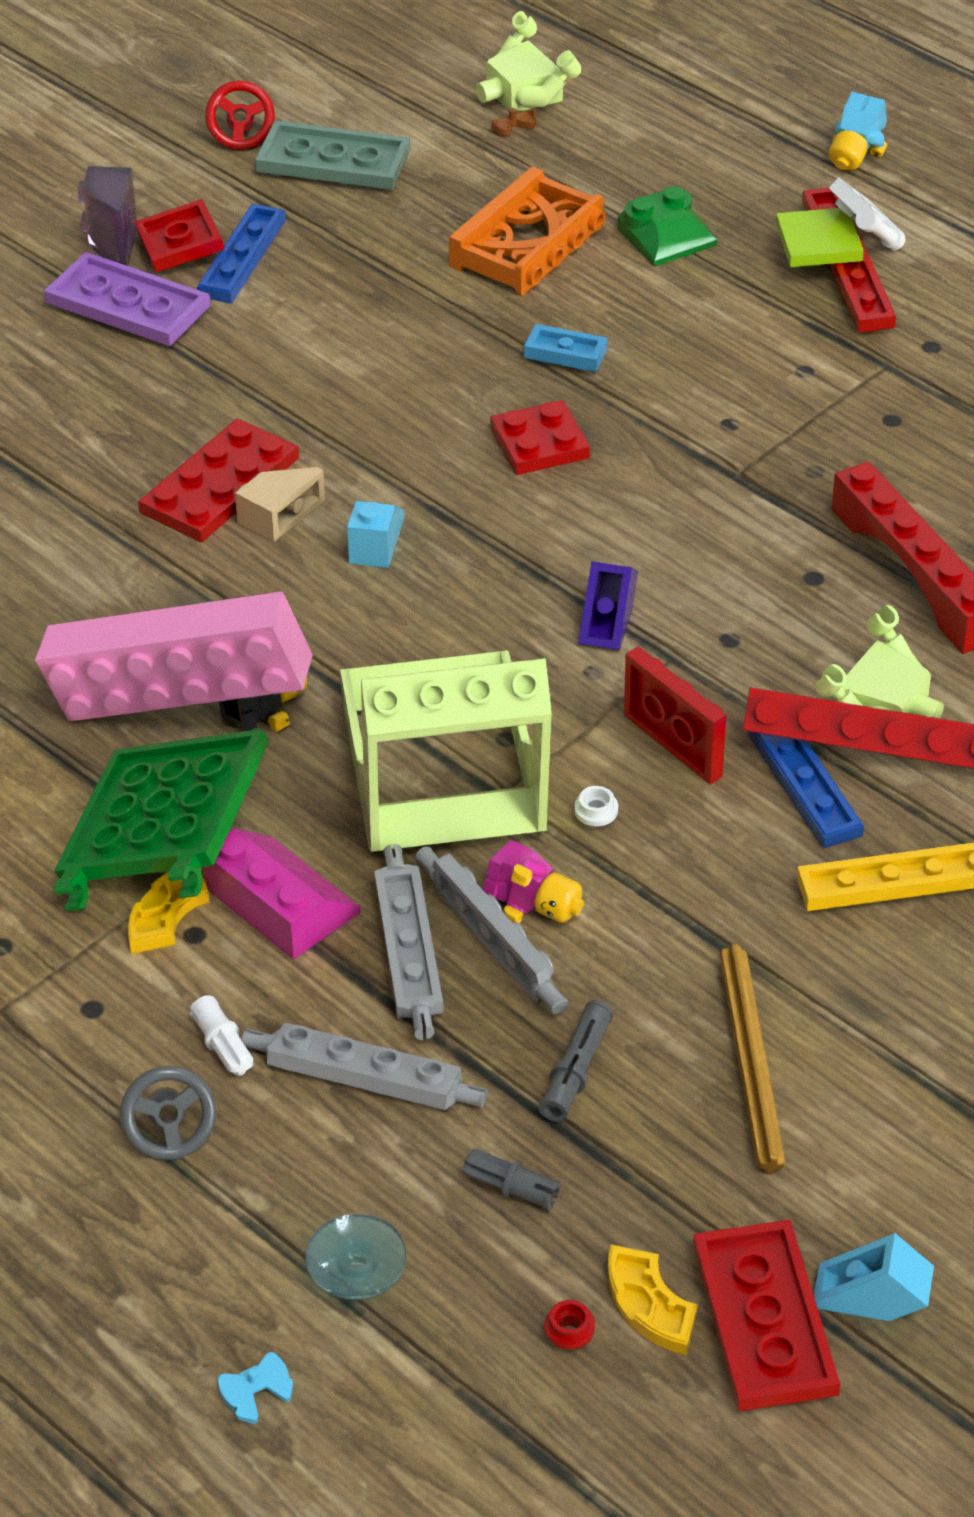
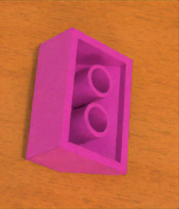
(277, 892)

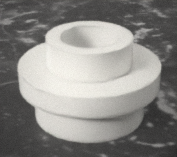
(596, 806)

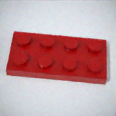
(203, 489)
(765, 1315)

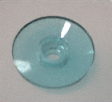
(356, 1241)

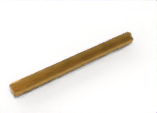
(752, 1060)

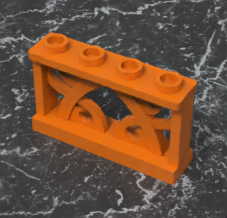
(479, 243)

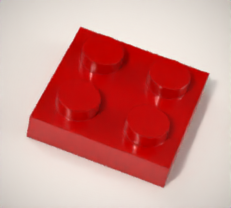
(179, 235)
(539, 437)

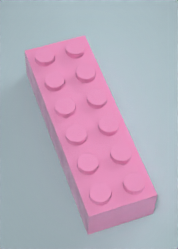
(175, 657)

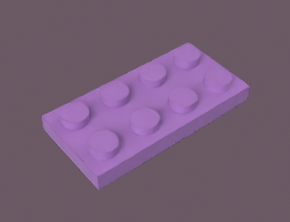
(127, 298)

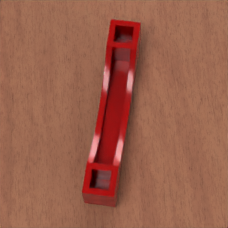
(875, 507)

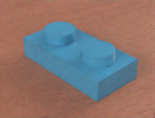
(565, 347)

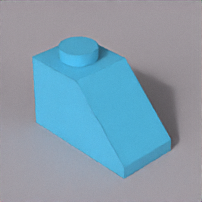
(373, 533)
(875, 1280)

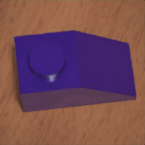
(607, 605)

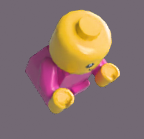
(528, 883)

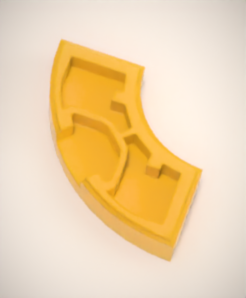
(158, 914)
(647, 1300)

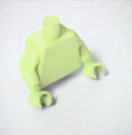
(522, 74)
(885, 676)

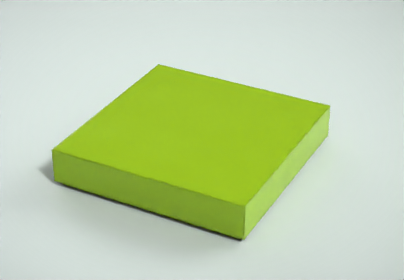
(819, 237)

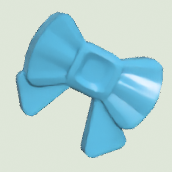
(238, 1389)

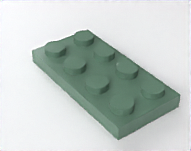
(333, 155)

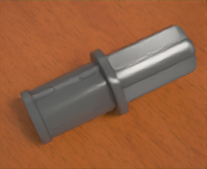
(512, 1178)

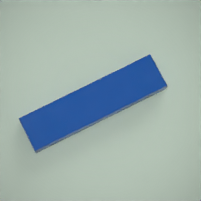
(242, 253)
(810, 788)

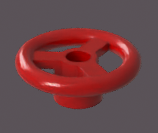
(239, 128)

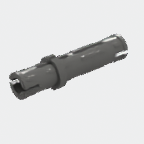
(560, 1094)

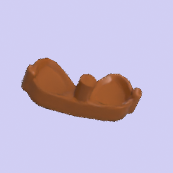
(524, 119)

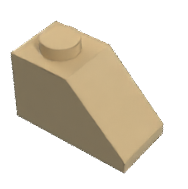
(279, 500)

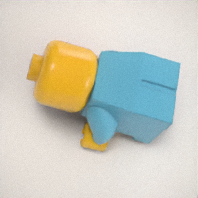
(858, 130)

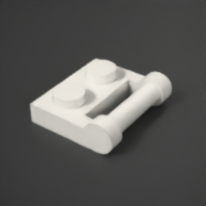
(867, 215)

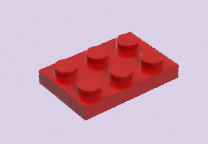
(674, 714)

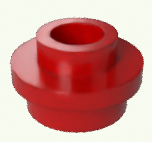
(569, 1314)

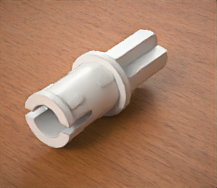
(221, 1035)

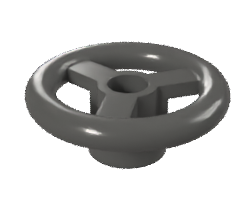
(163, 1096)

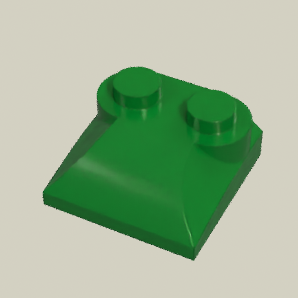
(665, 226)

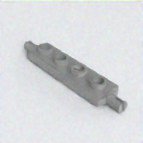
(493, 928)
(408, 942)
(365, 1066)

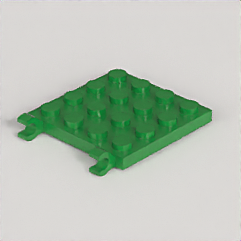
(160, 812)

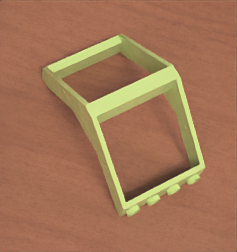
(443, 699)

